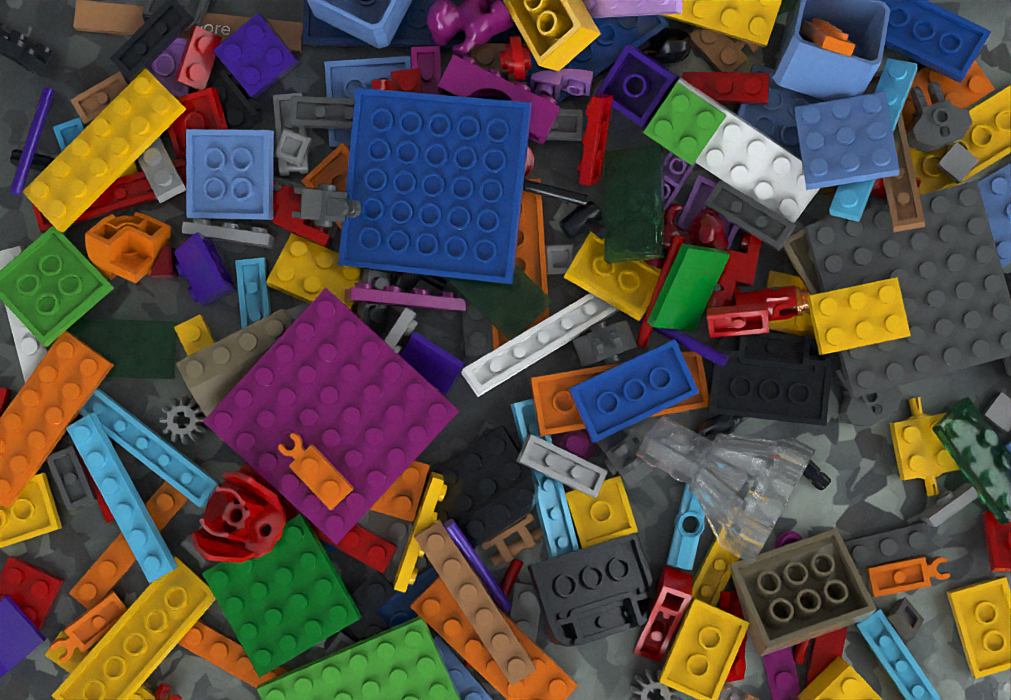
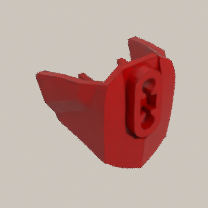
(236, 520)

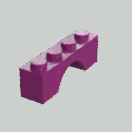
(466, 79)

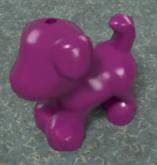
(446, 19)

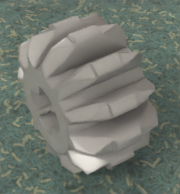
(179, 430)
(648, 684)

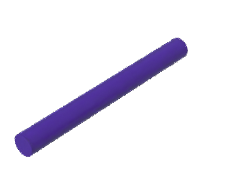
(31, 141)
(690, 343)
(477, 565)

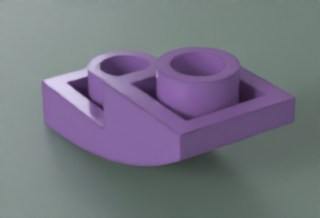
(551, 82)
(675, 174)

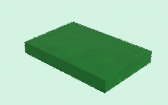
(688, 287)

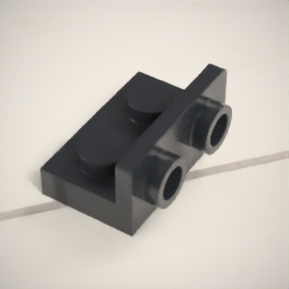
(238, 110)

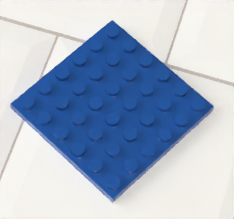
(435, 184)

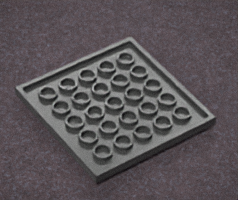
(946, 280)

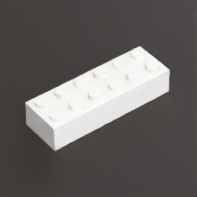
(755, 164)

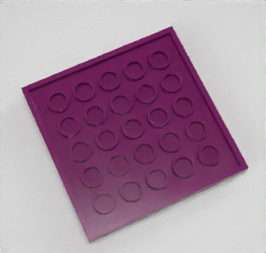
(344, 396)

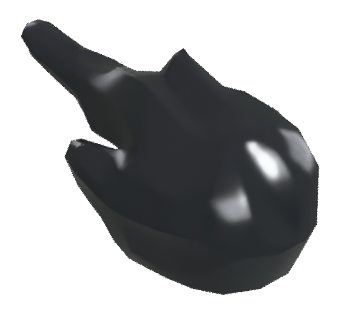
(670, 46)
(713, 426)

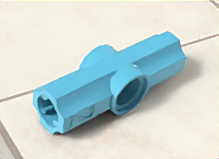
(683, 543)

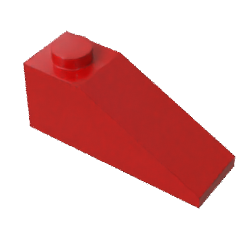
(671, 601)

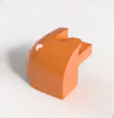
(126, 245)

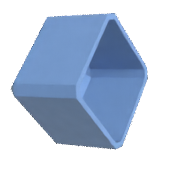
(368, 21)
(825, 73)

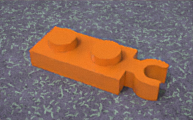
(317, 472)
(903, 575)
(91, 625)

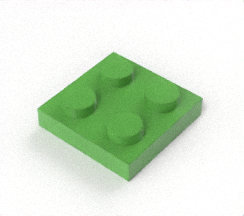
(684, 123)

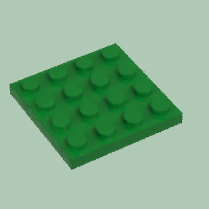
(283, 598)

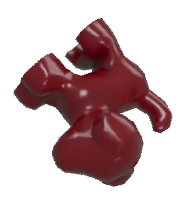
(704, 230)

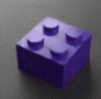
(257, 56)
(638, 85)

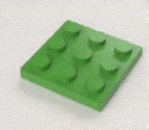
(51, 286)

